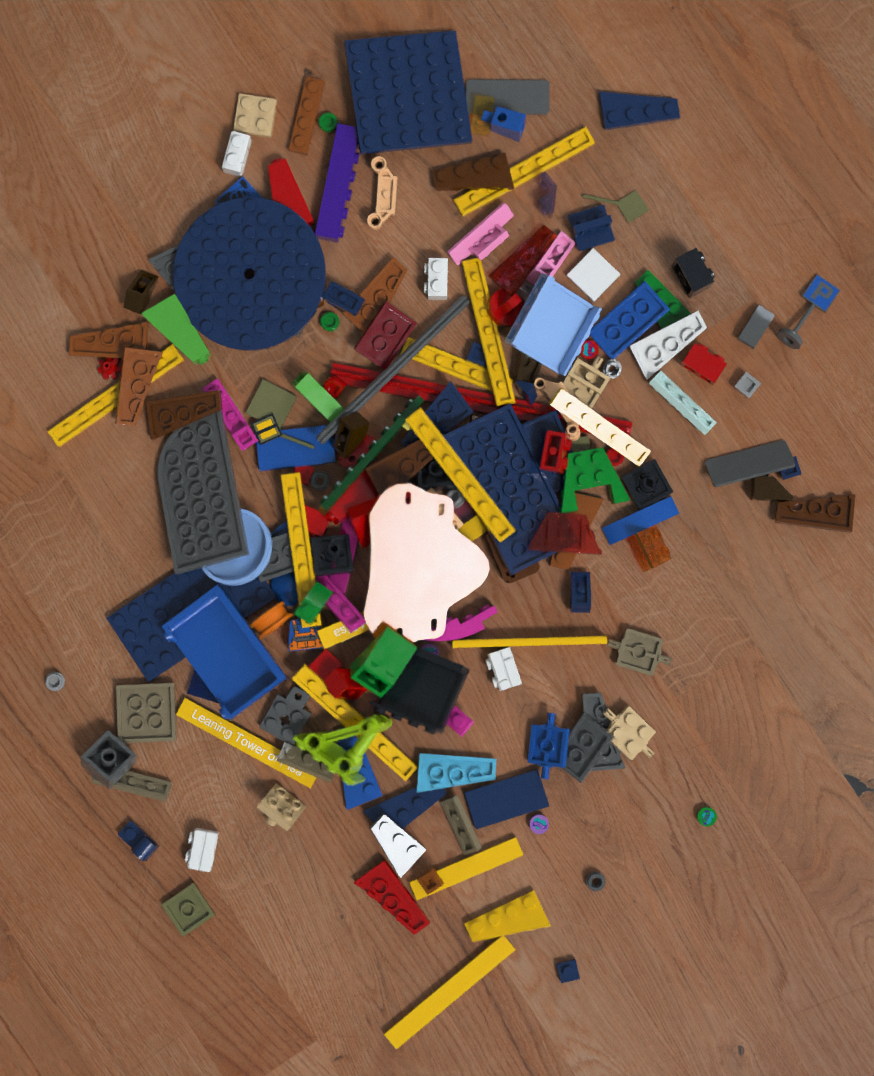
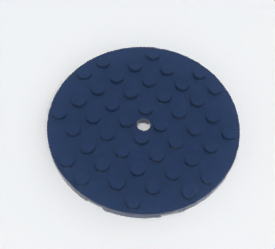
(213, 268)

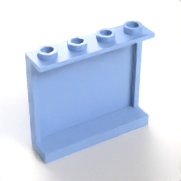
(552, 325)

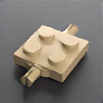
(630, 733)

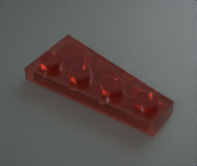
(522, 261)

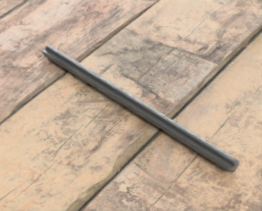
(395, 367)

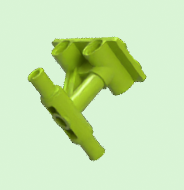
(324, 749)

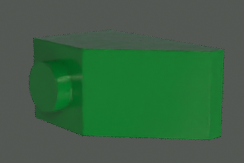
(313, 603)

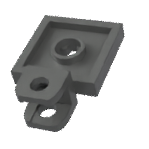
(291, 706)

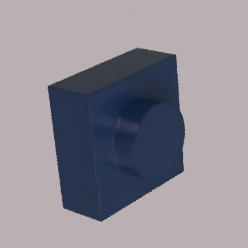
(476, 355)
(791, 472)
(568, 970)

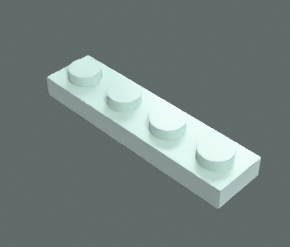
(682, 403)

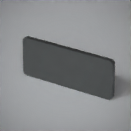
(522, 96)
(749, 463)

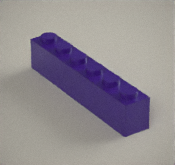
(337, 184)

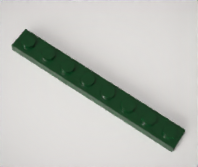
(365, 460)

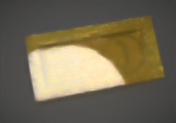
(477, 125)

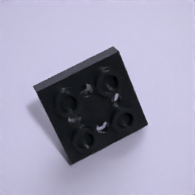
(651, 471)
(331, 548)

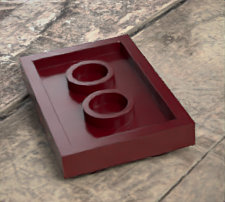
(385, 336)

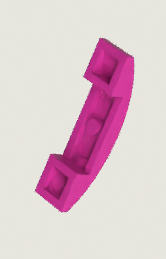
(233, 418)

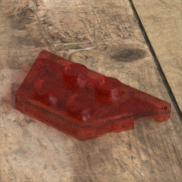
(565, 535)

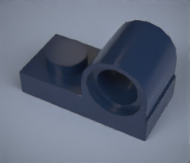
(343, 299)
(580, 592)
(140, 842)

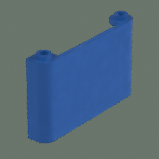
(224, 652)

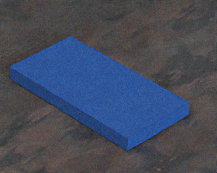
(628, 320)
(287, 454)

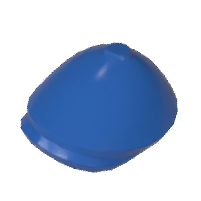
(285, 589)

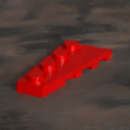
(388, 890)

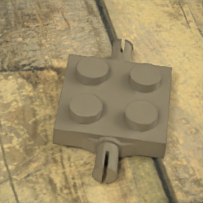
(639, 652)

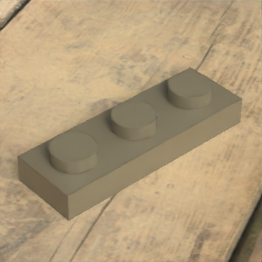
(302, 761)
(461, 825)

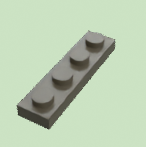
(142, 785)

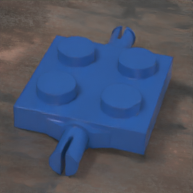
(548, 745)

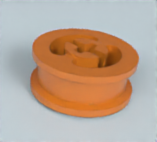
(271, 620)

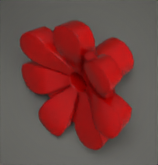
(109, 368)

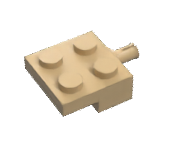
(586, 381)

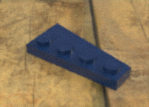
(634, 110)
(444, 412)
(406, 805)

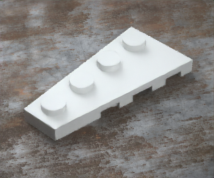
(666, 343)

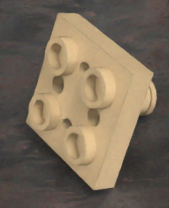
(281, 807)

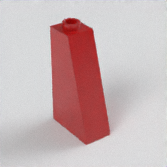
(285, 189)
(359, 492)
(360, 518)

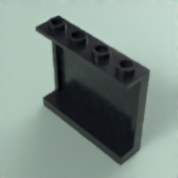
(424, 692)

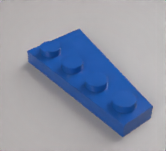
(364, 791)

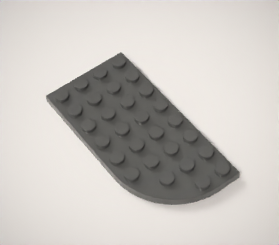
(201, 496)

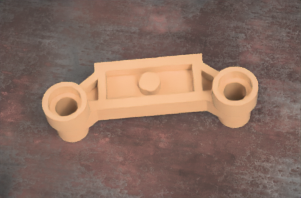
(385, 194)
(550, 389)

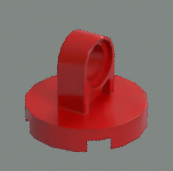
(504, 308)

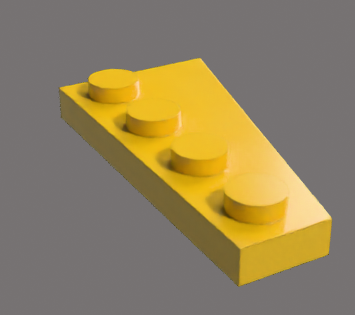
(511, 918)

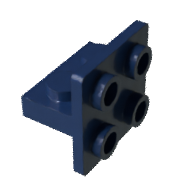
(591, 227)

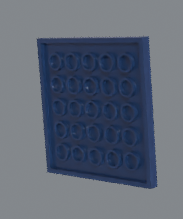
(407, 92)

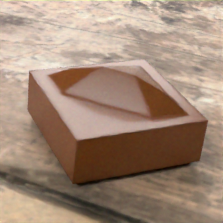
(430, 881)

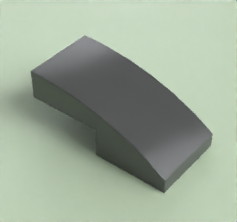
(756, 327)

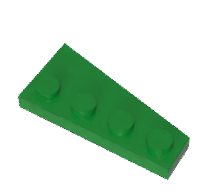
(677, 309)

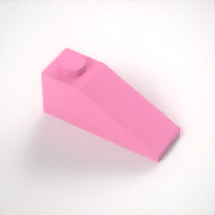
(552, 258)

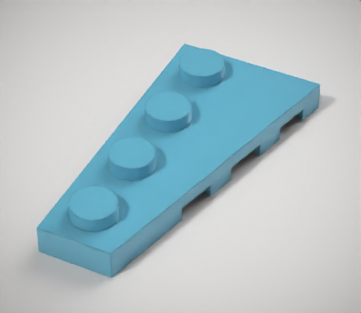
(451, 771)

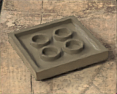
(146, 712)

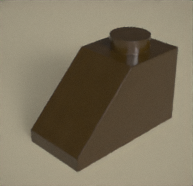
(140, 292)
(350, 433)
(768, 489)

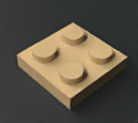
(255, 115)

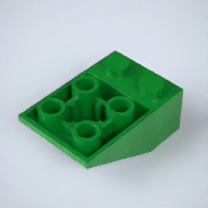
(382, 661)

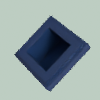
(527, 391)

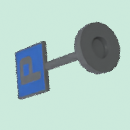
(819, 294)

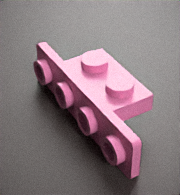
(483, 237)

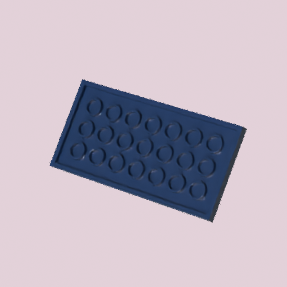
(511, 475)
(141, 620)

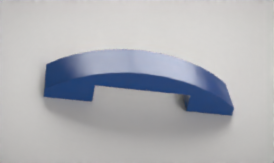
(640, 520)

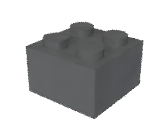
(108, 759)

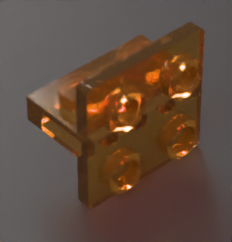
(649, 548)

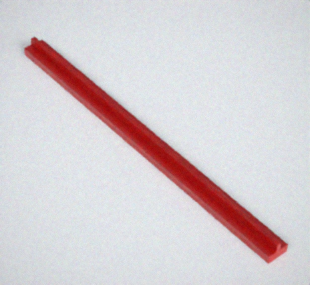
(430, 391)

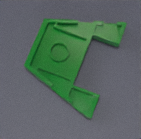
(589, 470)

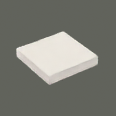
(593, 275)

